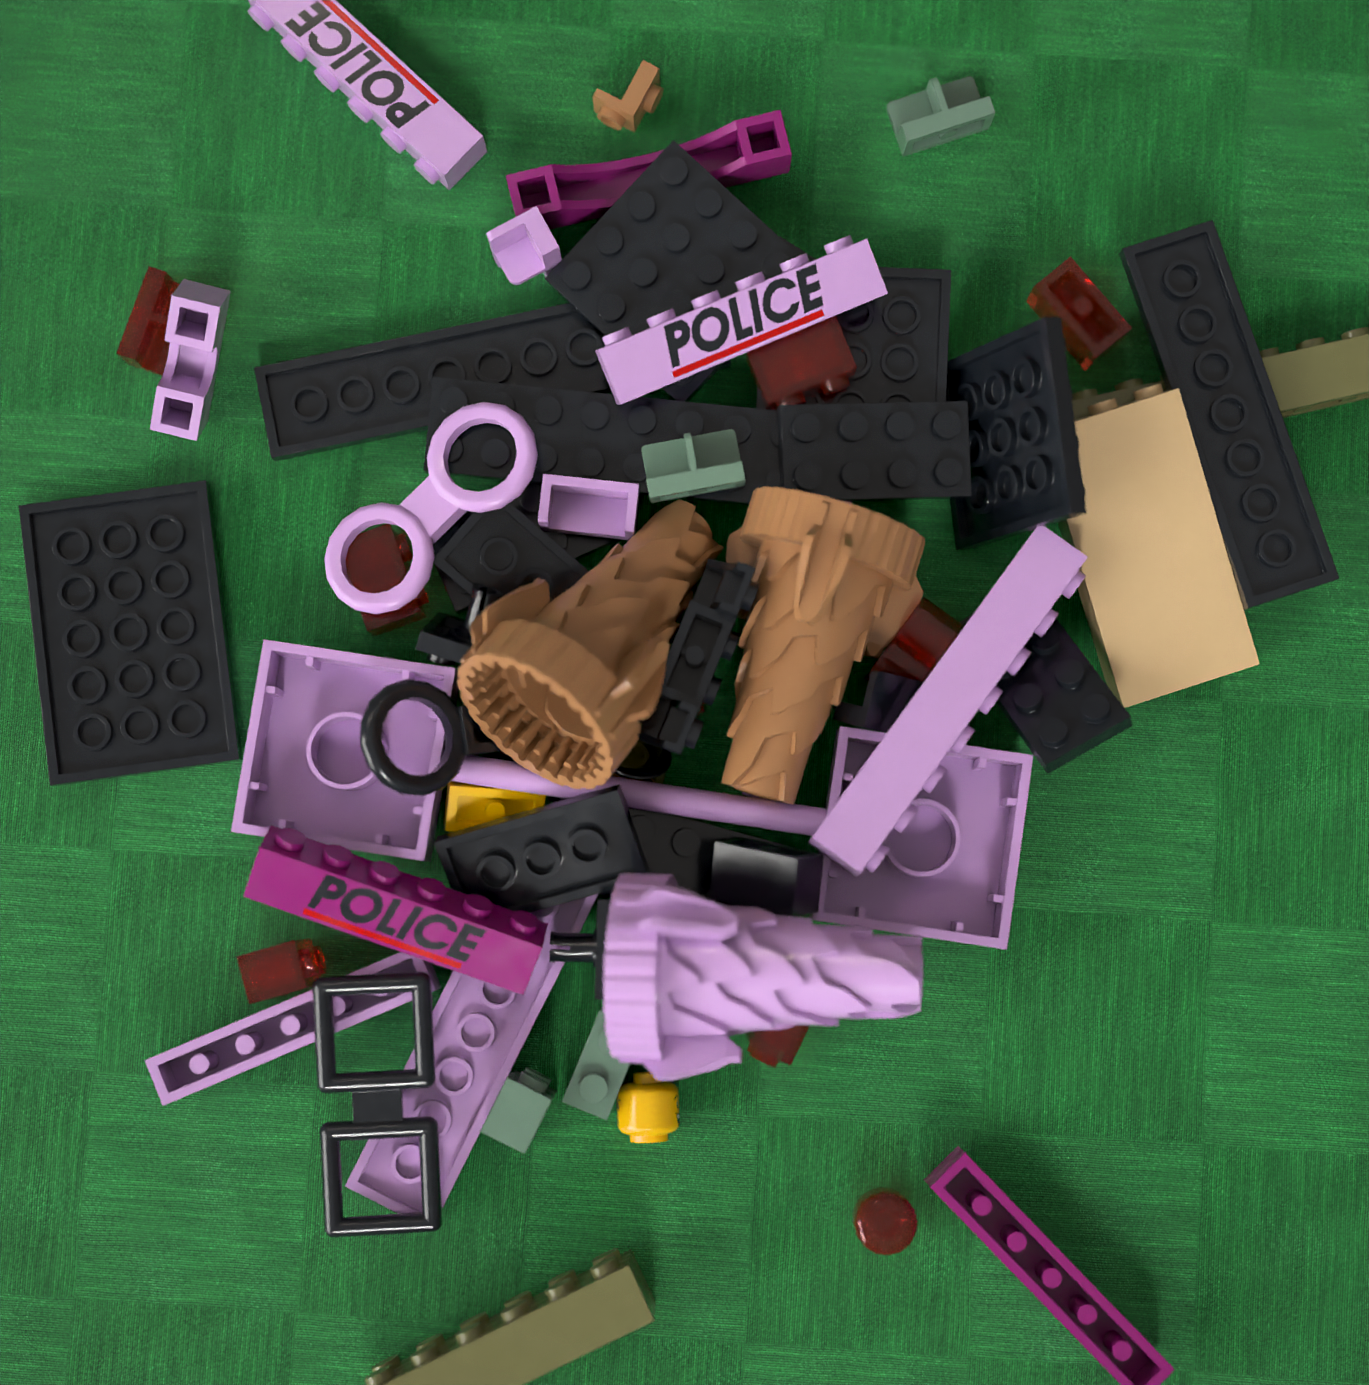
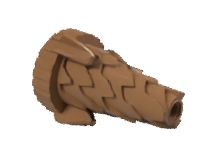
(828, 593)
(575, 674)

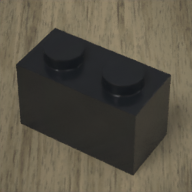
(766, 876)

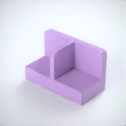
(524, 247)

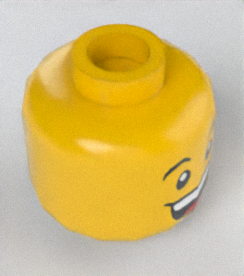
(648, 1108)

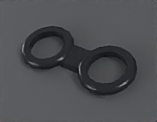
(462, 737)

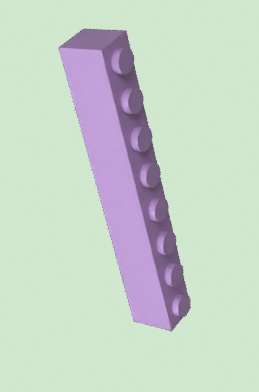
(948, 701)

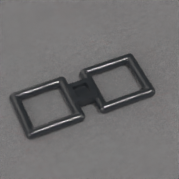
(377, 1104)

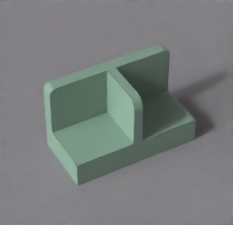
(939, 115)
(693, 465)

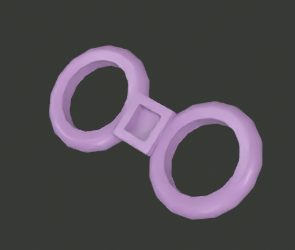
(431, 508)

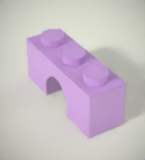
(195, 340)

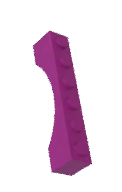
(584, 192)

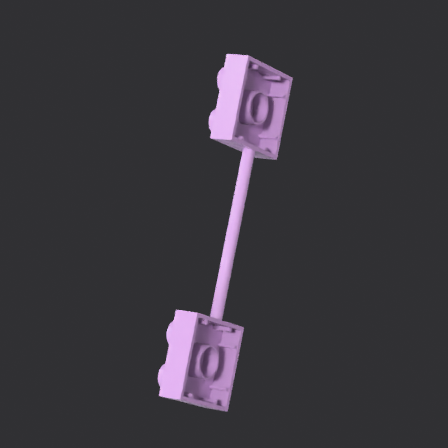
(305, 771)

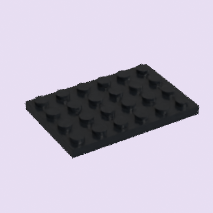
(130, 633)

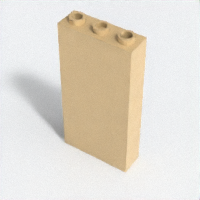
(1156, 558)

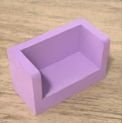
(588, 507)

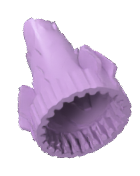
(700, 971)

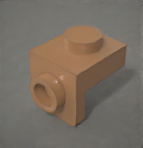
(641, 96)

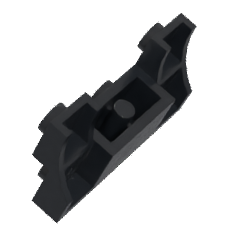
(696, 653)

